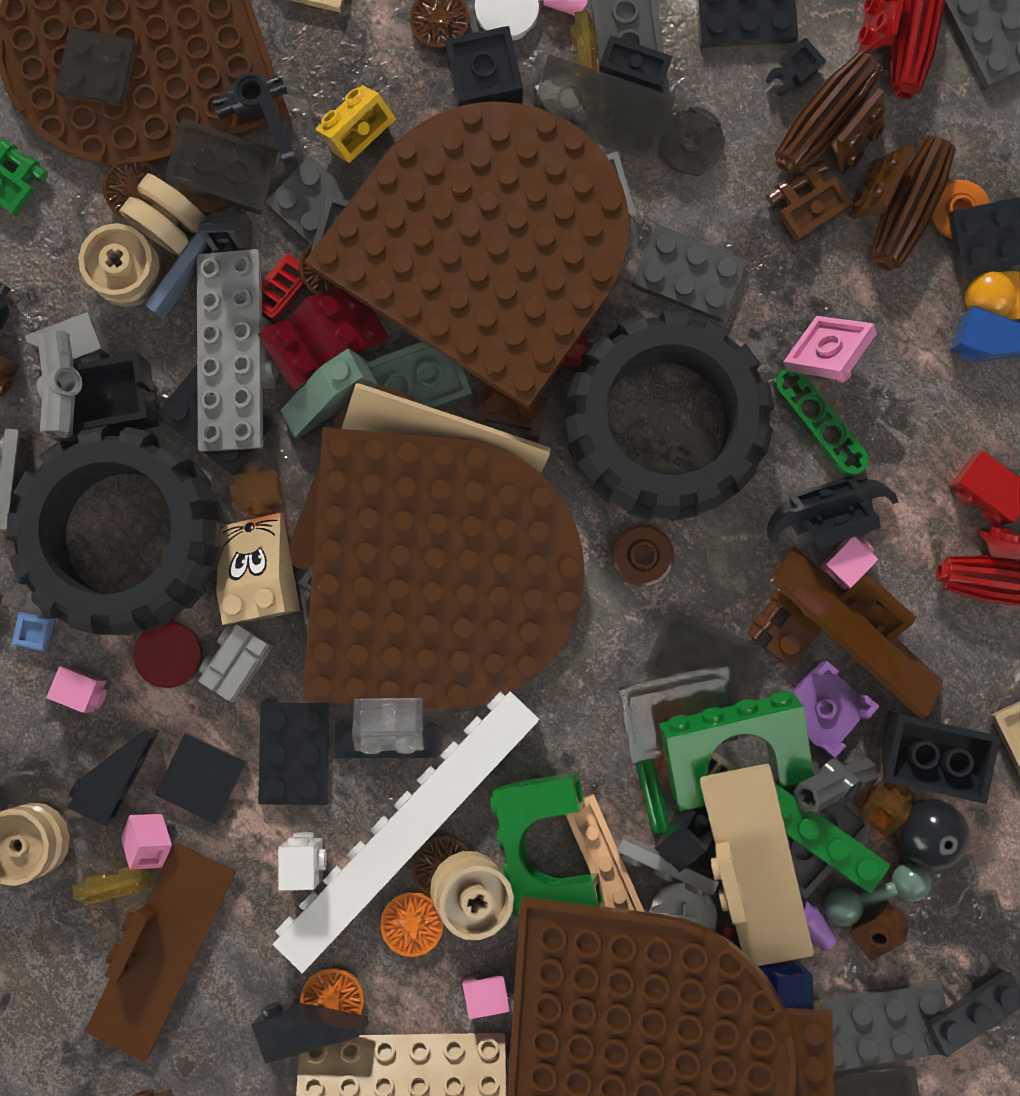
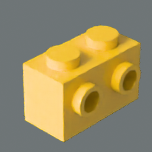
(355, 123)

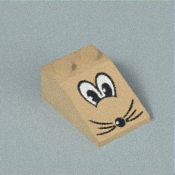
(255, 571)

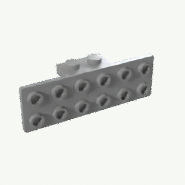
(230, 354)

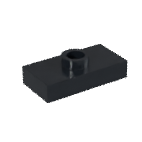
(635, 63)

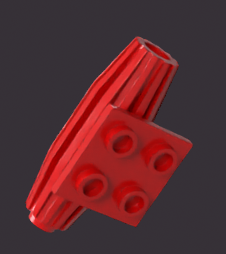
(912, 37)
(986, 577)

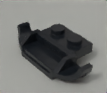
(831, 511)

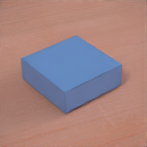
(33, 631)

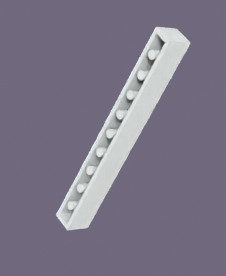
(405, 832)

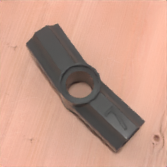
(836, 783)

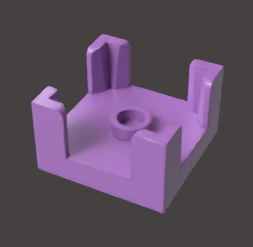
(831, 707)

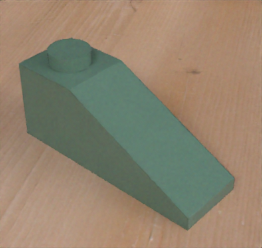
(327, 392)

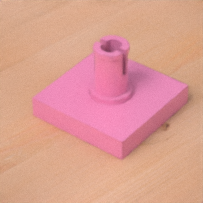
(830, 348)

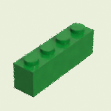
(831, 844)

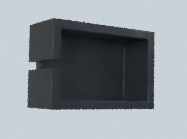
(114, 395)

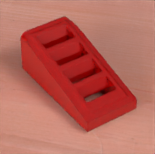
(283, 304)

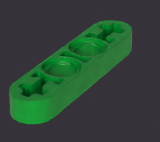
(815, 425)

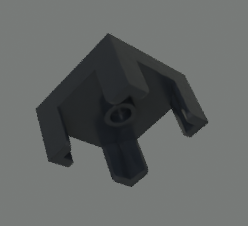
(484, 67)

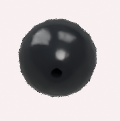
(934, 835)

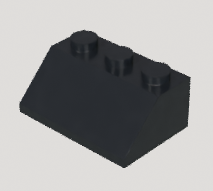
(938, 757)

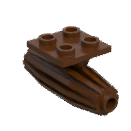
(836, 118)
(905, 197)

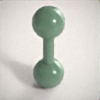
(846, 906)

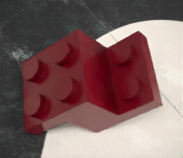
(319, 332)

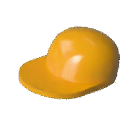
(996, 293)

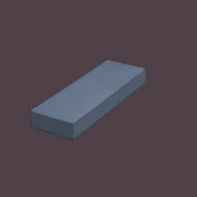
(177, 277)

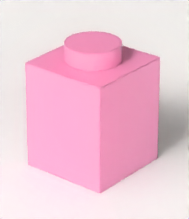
(849, 562)
(77, 689)

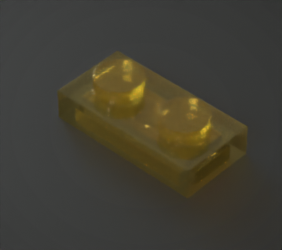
(583, 36)
(102, 888)

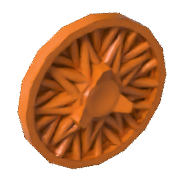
(956, 196)
(411, 924)
(334, 990)

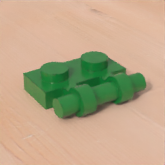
(13, 186)

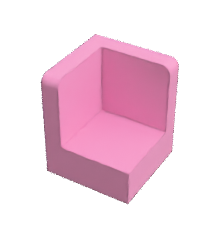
(146, 841)
(485, 996)

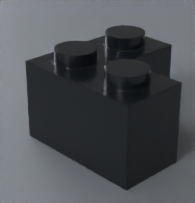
(688, 839)

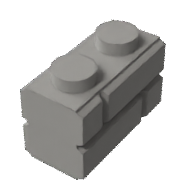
(234, 662)

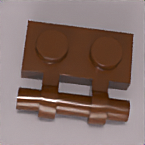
(814, 208)
(791, 637)

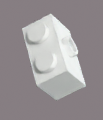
(301, 862)

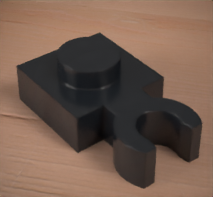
(798, 65)

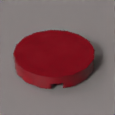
(168, 655)

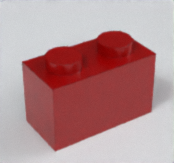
(989, 488)

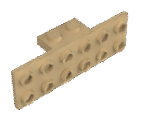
(388, 413)
(756, 865)
(406, 1066)

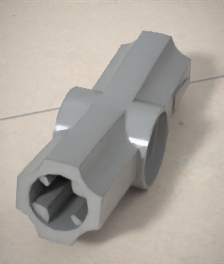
(57, 402)

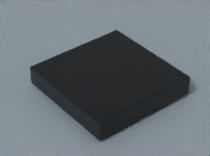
(201, 778)

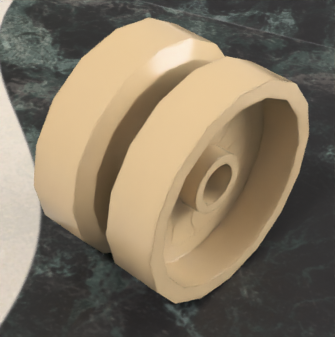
(163, 215)
(120, 265)
(31, 842)
(471, 895)

